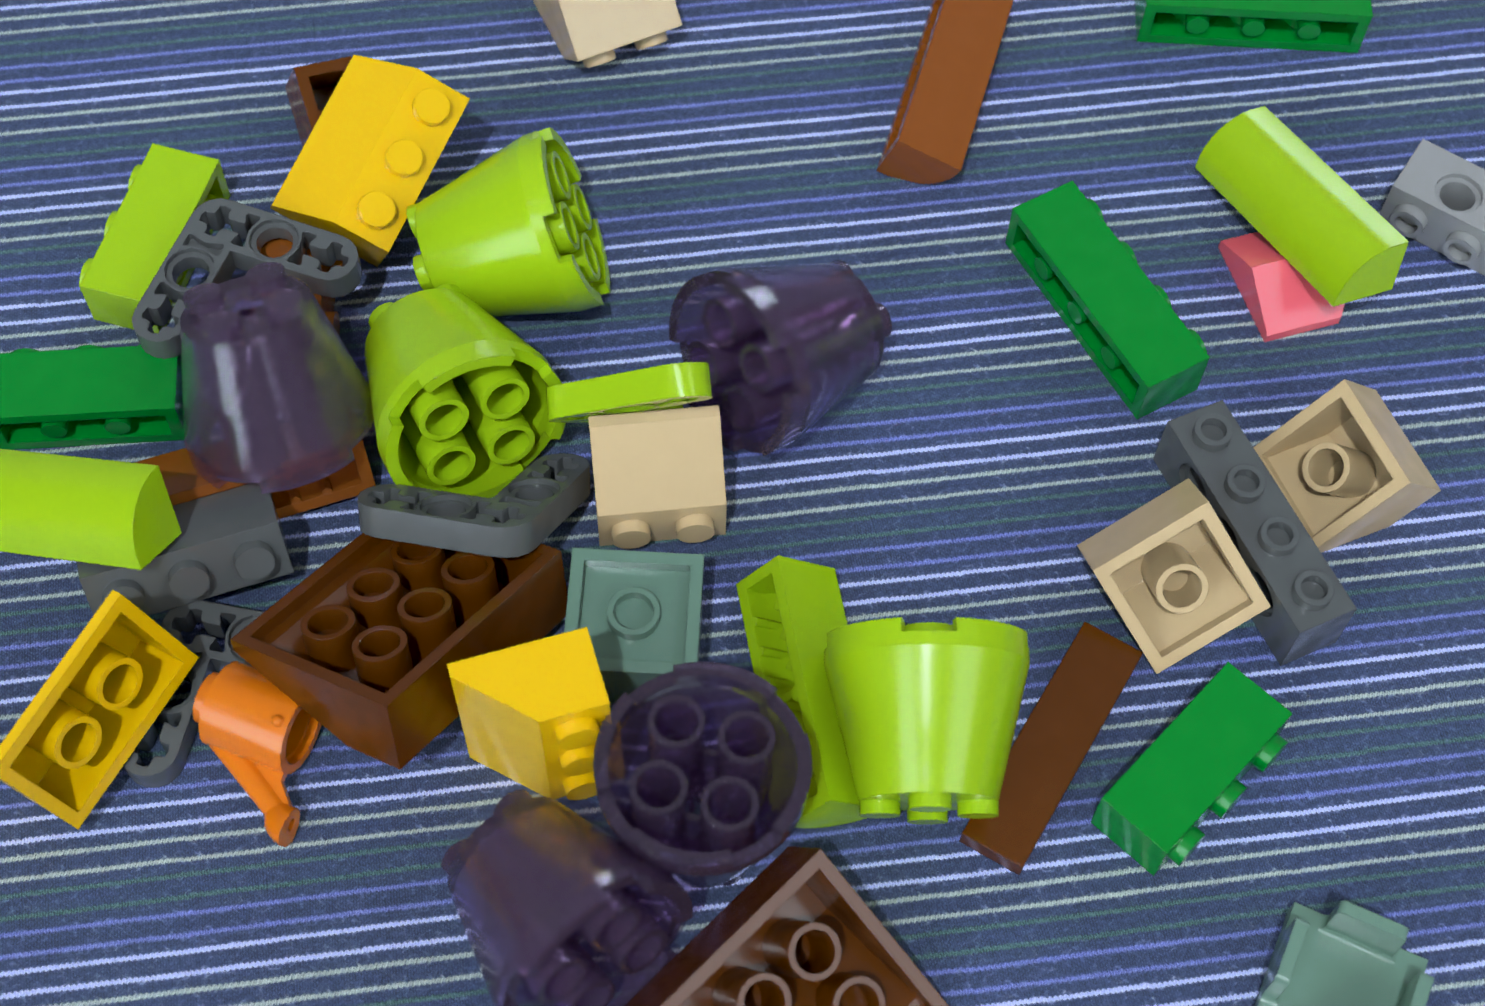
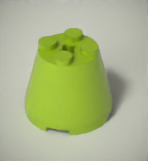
(514, 233)
(455, 394)
(927, 713)

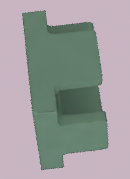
(637, 610)
(1343, 961)

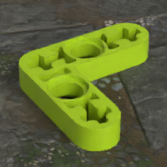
(630, 392)

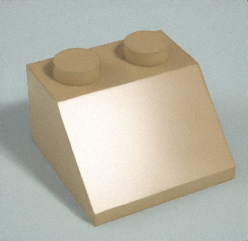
(595, 28)
(1346, 466)
(658, 476)
(1174, 575)

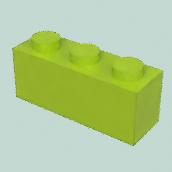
(144, 229)

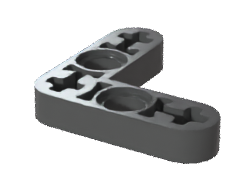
(226, 252)
(495, 527)
(179, 740)

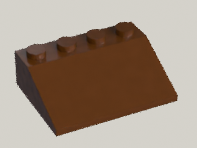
(380, 622)
(792, 942)

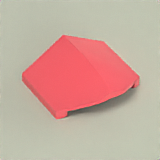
(1274, 290)

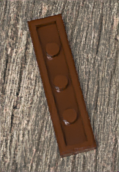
(1053, 746)

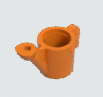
(257, 738)

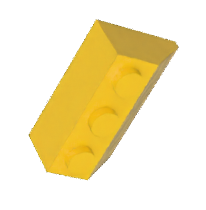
(371, 153)
(93, 710)
(535, 712)

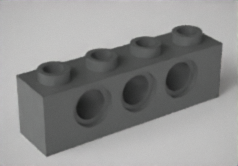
(1303, 592)

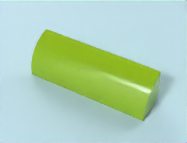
(1302, 207)
(84, 509)
(786, 623)

